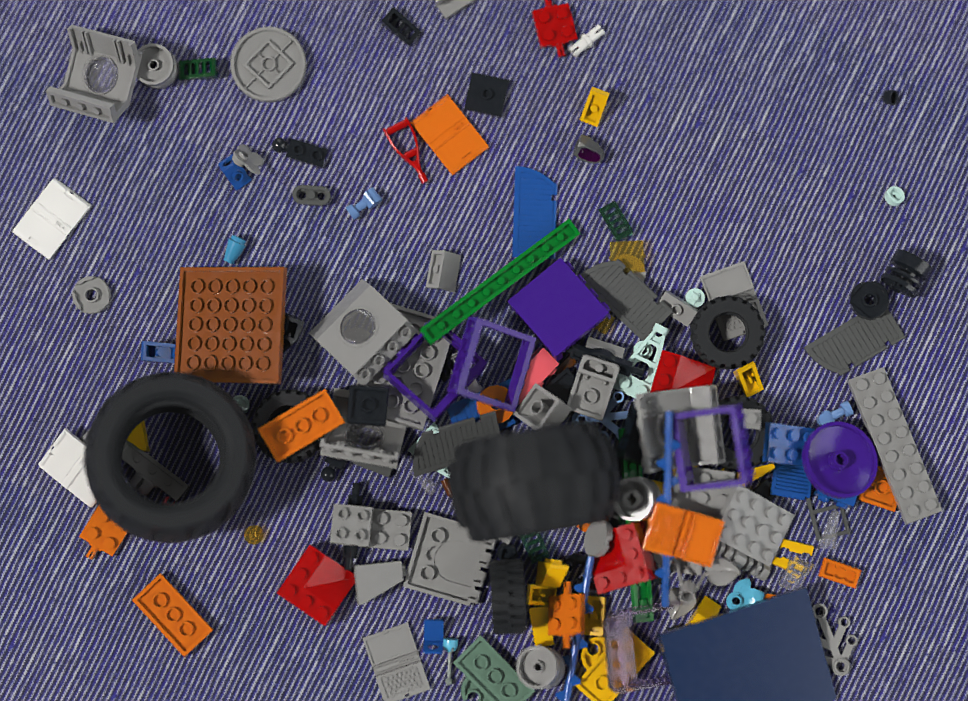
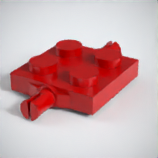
(554, 26)

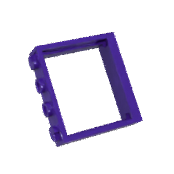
(404, 353)
(465, 357)
(740, 435)

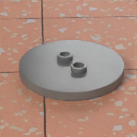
(268, 64)

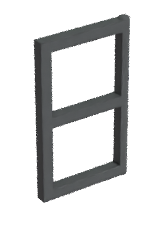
(812, 516)

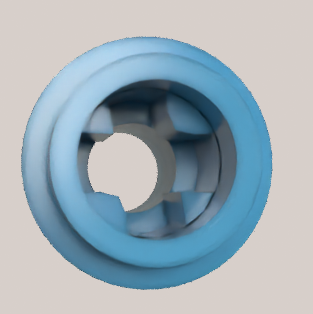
(234, 249)

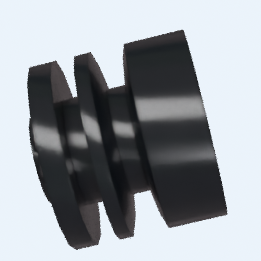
(906, 274)

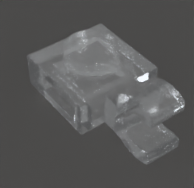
(427, 484)

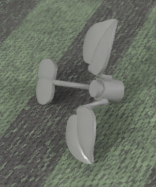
(684, 599)

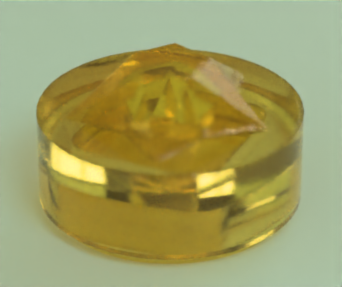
(254, 534)

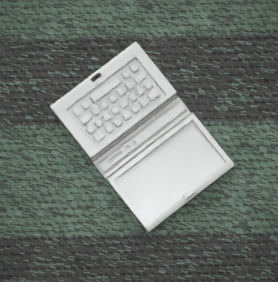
(51, 218)
(67, 467)

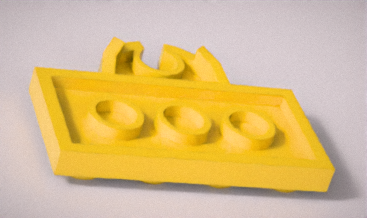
(595, 679)

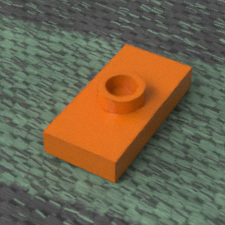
(839, 573)

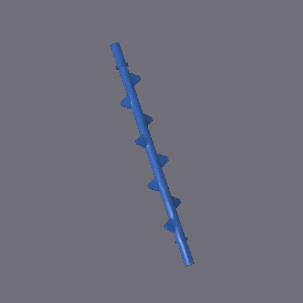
(669, 481)
(577, 643)

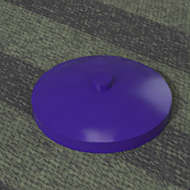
(839, 460)

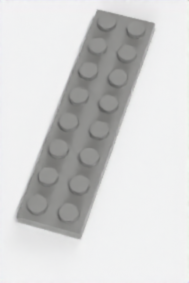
(894, 445)

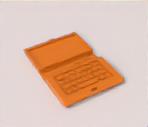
(449, 134)
(683, 534)

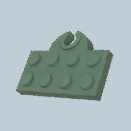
(489, 674)

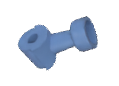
(369, 200)
(828, 416)

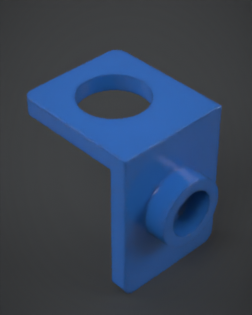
(236, 175)
(433, 636)

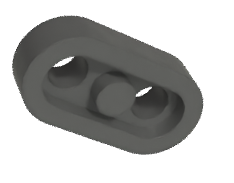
(312, 194)

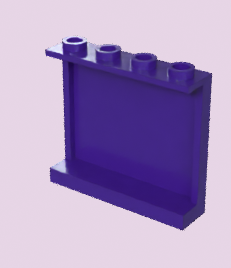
(559, 307)

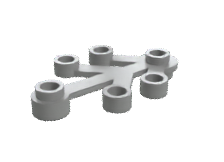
(832, 643)

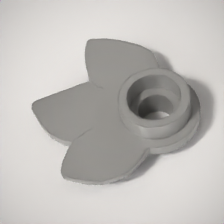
(244, 157)

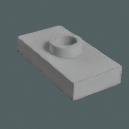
(682, 310)

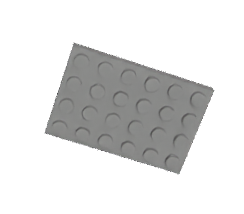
(418, 373)

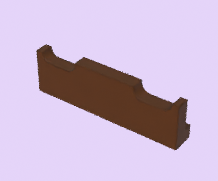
(567, 362)

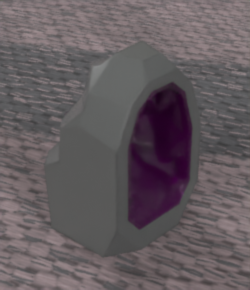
(588, 150)

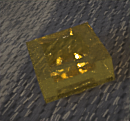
(604, 325)

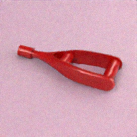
(409, 154)

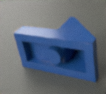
(158, 352)

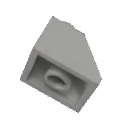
(541, 409)

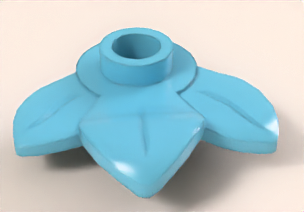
(744, 593)

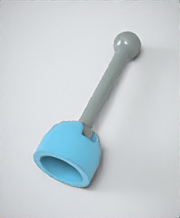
(450, 646)

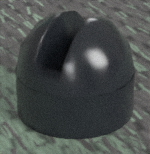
(890, 97)

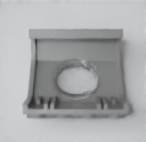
(98, 75)
(363, 332)
(703, 432)
(363, 442)

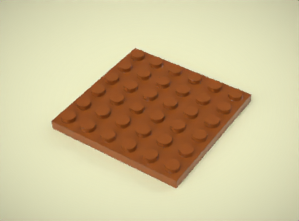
(231, 323)

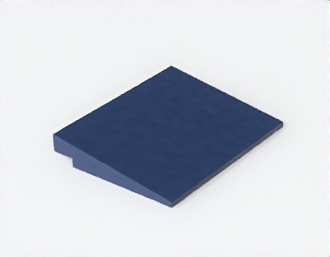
(750, 654)

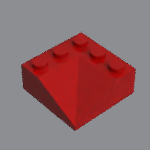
(680, 372)
(625, 560)
(317, 585)

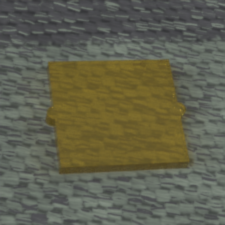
(629, 253)

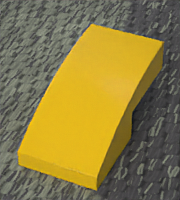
(539, 624)

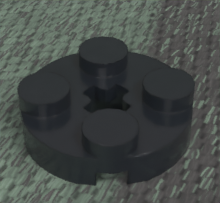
(869, 289)

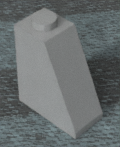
(376, 578)

